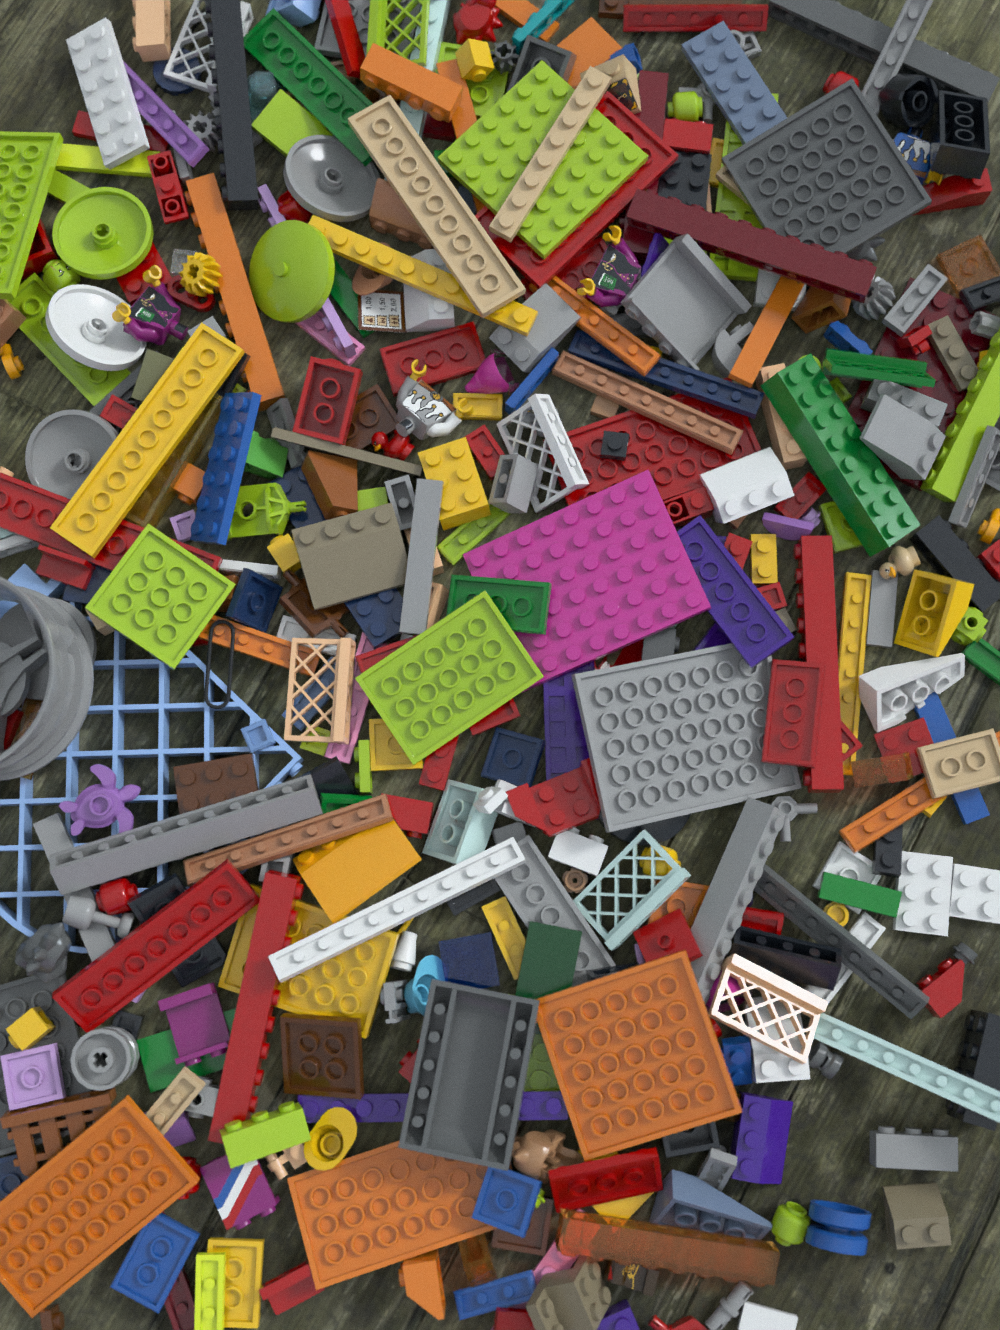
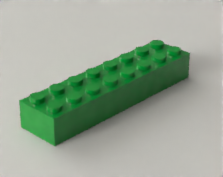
(839, 455)

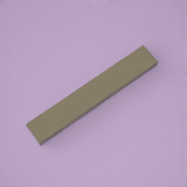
(345, 451)

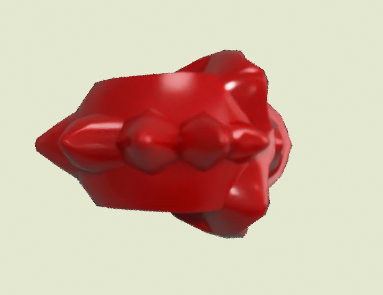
(476, 21)

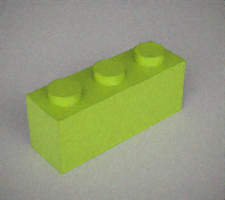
(264, 1134)

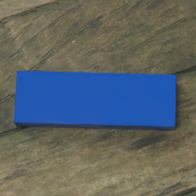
(532, 381)
(496, 1293)

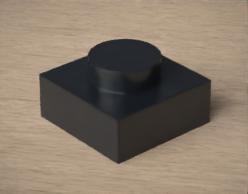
(614, 445)

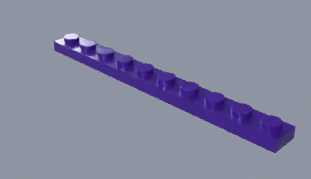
(392, 1106)

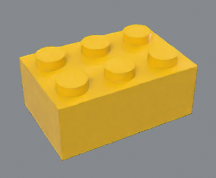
(462, 489)

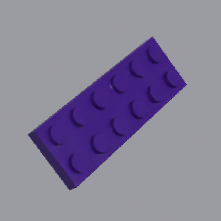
(734, 599)

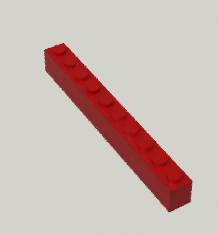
(819, 645)
(256, 1002)

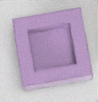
(182, 525)

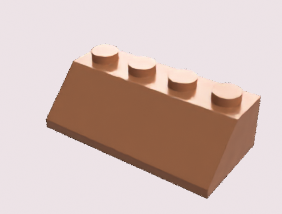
(391, 216)

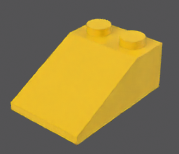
(932, 611)

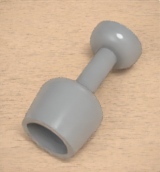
(82, 912)

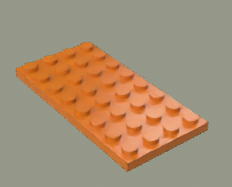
(87, 1204)
(383, 1210)

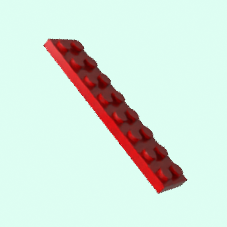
(156, 946)

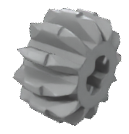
(205, 129)
(877, 300)

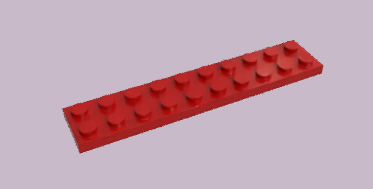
(32, 511)

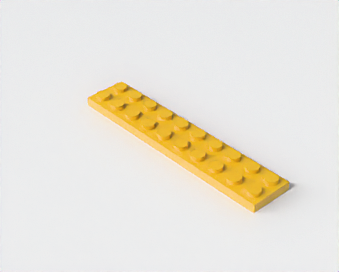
(147, 440)

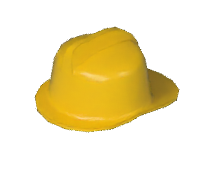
(330, 1139)

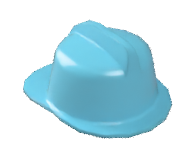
(418, 988)

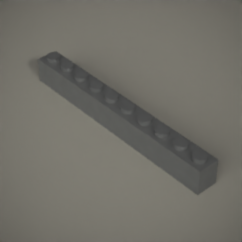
(866, 38)

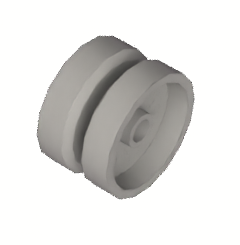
(88, 1059)

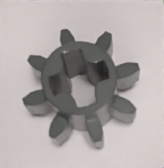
(504, 56)

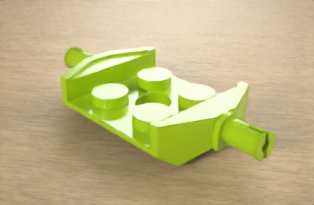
(269, 512)

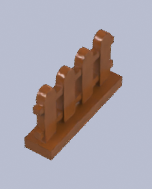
(46, 1115)

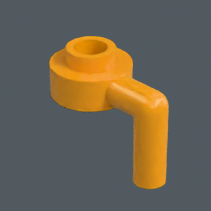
(12, 364)
(989, 528)

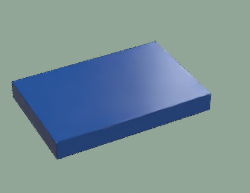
(155, 1261)

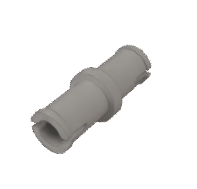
(729, 1306)

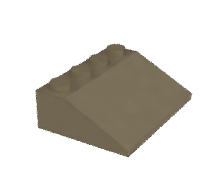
(351, 556)

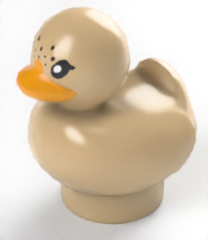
(900, 560)

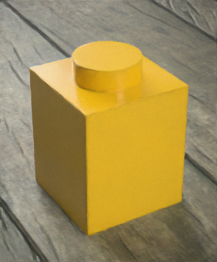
(474, 60)
(284, 553)
(29, 1028)

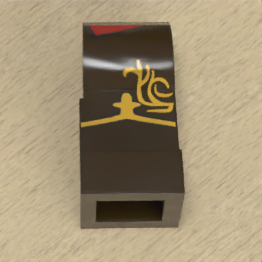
(632, 1276)

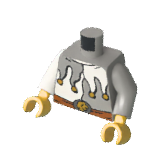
(424, 410)

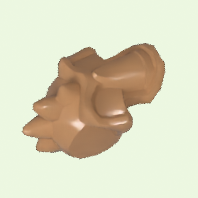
(541, 1152)

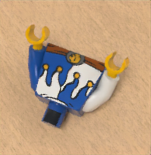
(917, 154)

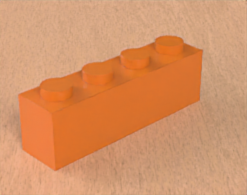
(410, 83)

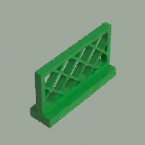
(871, 367)

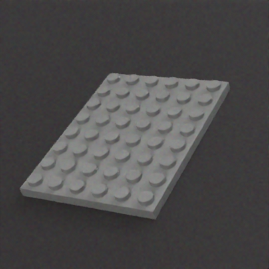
(678, 735)

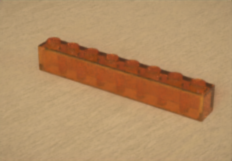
(666, 1247)

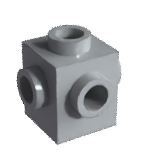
(206, 1106)

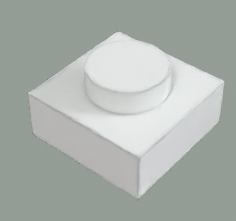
(490, 799)

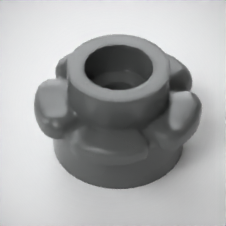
(965, 953)

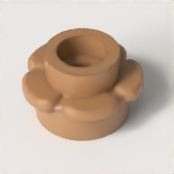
(577, 887)

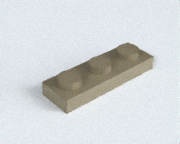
(952, 353)

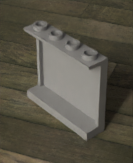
(684, 302)

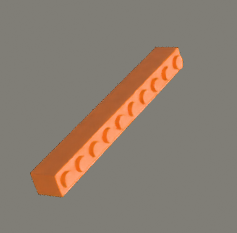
(234, 288)

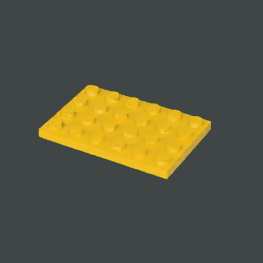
(338, 987)

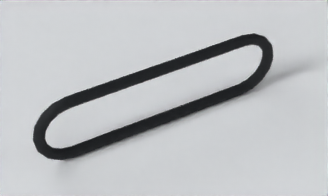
(209, 661)

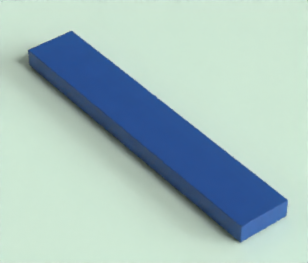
(970, 802)

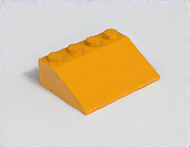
(355, 867)

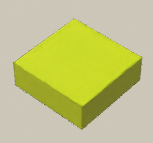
(316, 747)

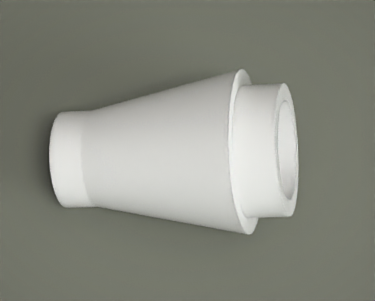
(405, 952)

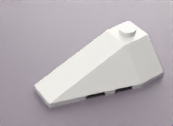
(897, 688)

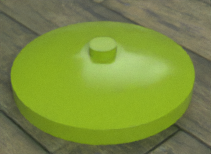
(102, 233)
(291, 271)

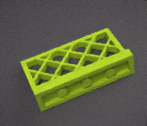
(380, 30)

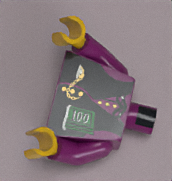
(615, 273)
(153, 314)

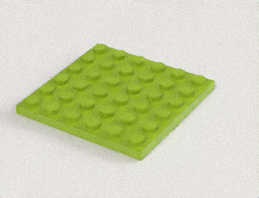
(506, 137)

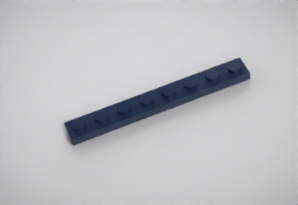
(674, 377)

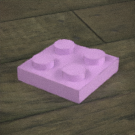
(33, 1076)

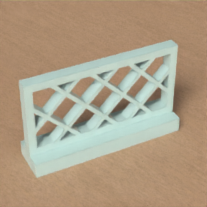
(647, 906)

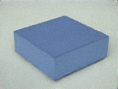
(258, 736)

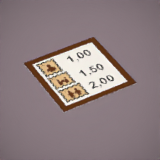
(382, 311)

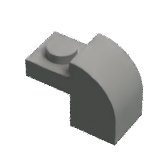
(728, 348)

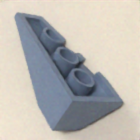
(699, 1206)

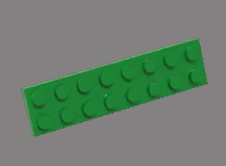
(308, 78)

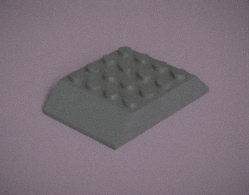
(469, 1074)

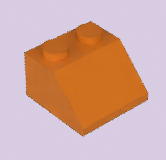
(424, 1282)

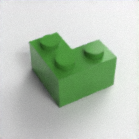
(265, 457)

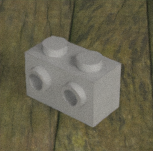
(513, 483)

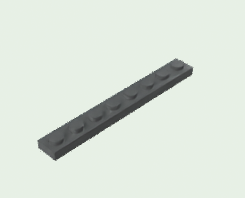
(830, 933)

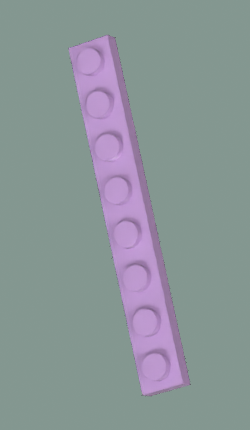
(331, 320)

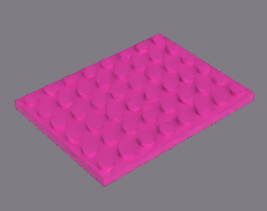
(611, 572)

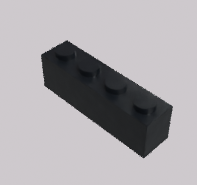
(953, 559)
(789, 957)

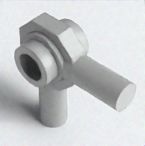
(707, 100)
(791, 809)

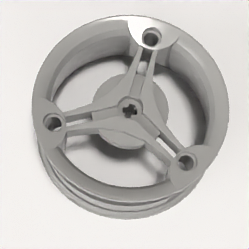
(67, 689)

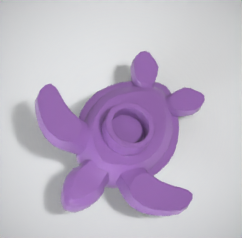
(102, 803)

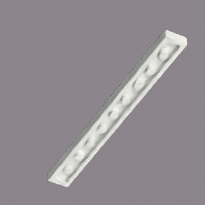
(396, 909)

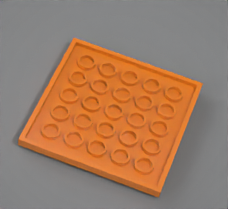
(636, 1056)

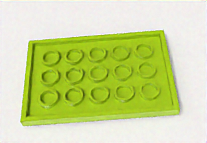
(449, 677)

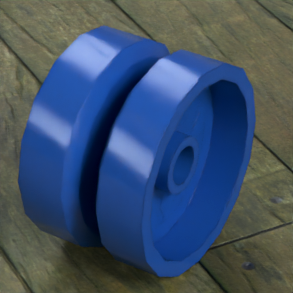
(838, 1227)

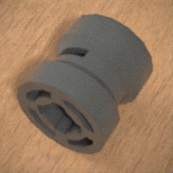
(824, 1060)

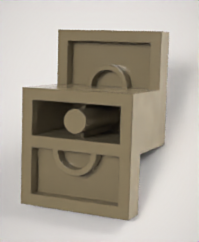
(570, 1298)

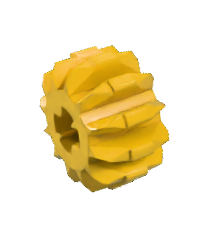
(200, 274)

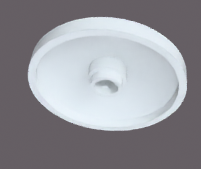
(84, 328)

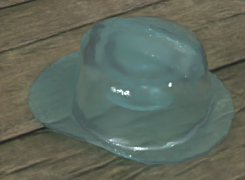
(261, 90)

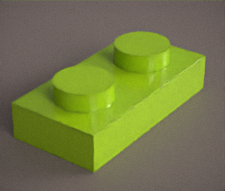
(364, 778)

